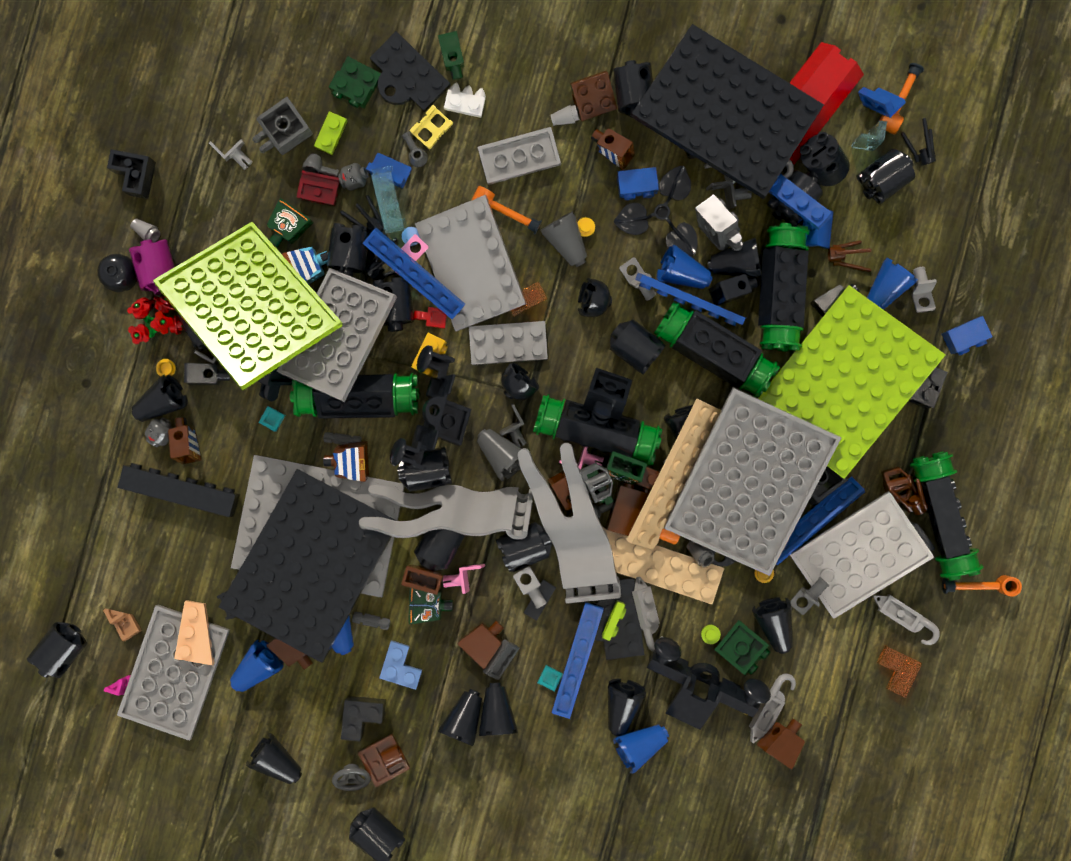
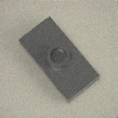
(501, 659)

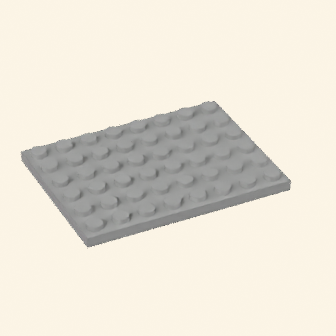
(752, 481)
(268, 482)

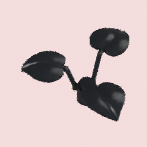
(634, 220)

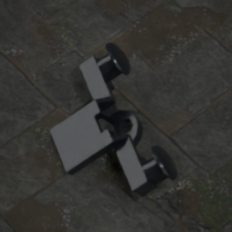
(447, 420)
(691, 708)

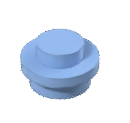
(408, 233)

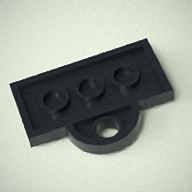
(408, 74)
(628, 639)

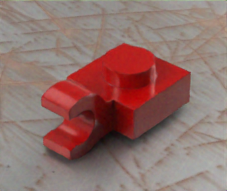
(434, 317)

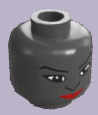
(353, 176)
(157, 432)

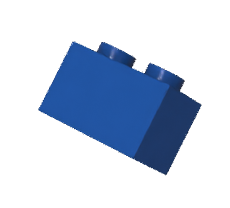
(637, 183)
(967, 335)

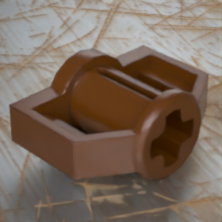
(898, 484)

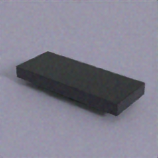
(546, 590)

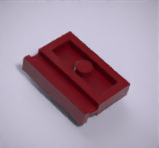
(318, 188)

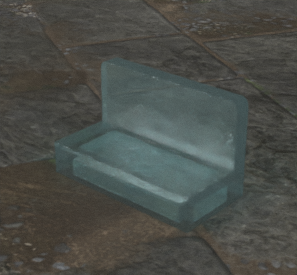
(873, 139)

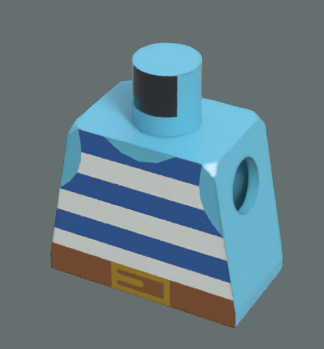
(307, 263)

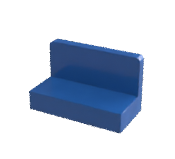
(881, 101)
(400, 171)
(819, 237)

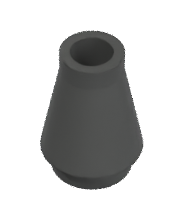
(701, 554)

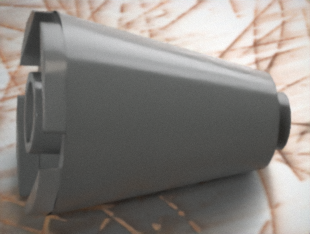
(566, 239)
(499, 453)

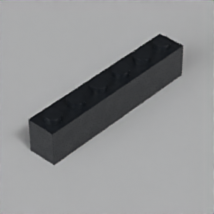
(178, 490)

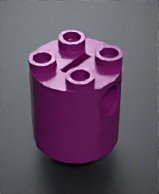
(150, 262)

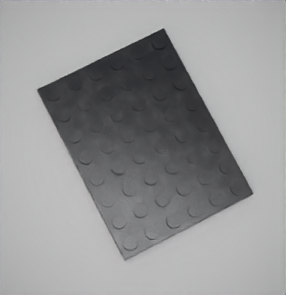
(727, 111)
(307, 566)

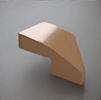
(124, 623)

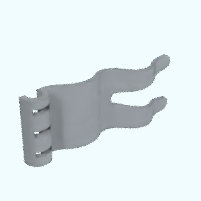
(461, 511)
(579, 540)

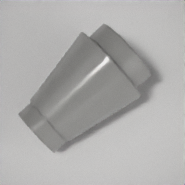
(565, 116)
(145, 230)

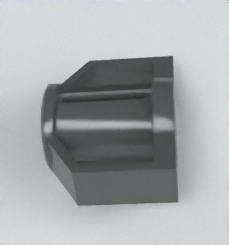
(597, 481)

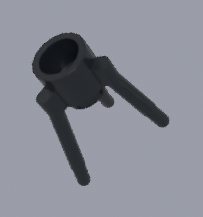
(927, 154)
(372, 223)
(375, 268)

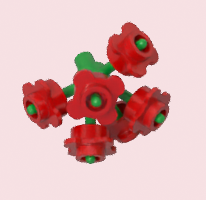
(160, 323)

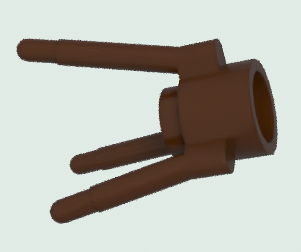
(838, 253)
(916, 502)

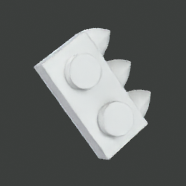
(465, 101)

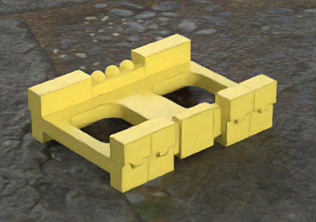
(426, 123)

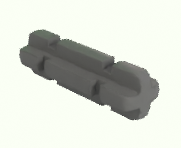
(340, 438)
(371, 620)

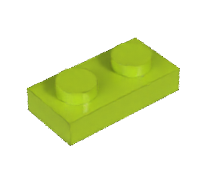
(330, 133)
(617, 613)

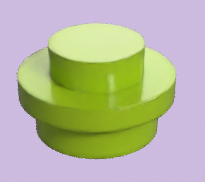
(710, 634)

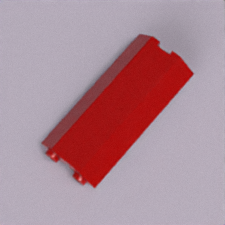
(829, 80)

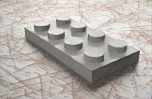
(519, 155)
(508, 343)

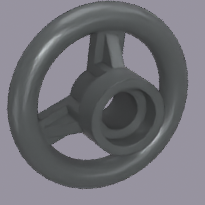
(351, 775)

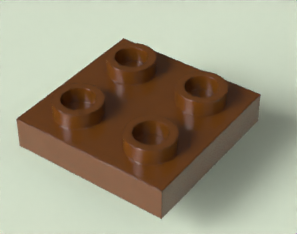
(593, 95)
(384, 760)

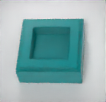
(272, 418)
(550, 678)

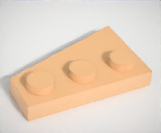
(193, 636)

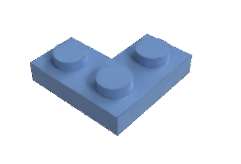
(395, 670)

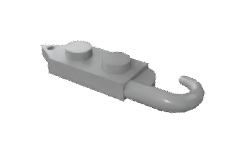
(646, 611)
(906, 616)
(769, 711)

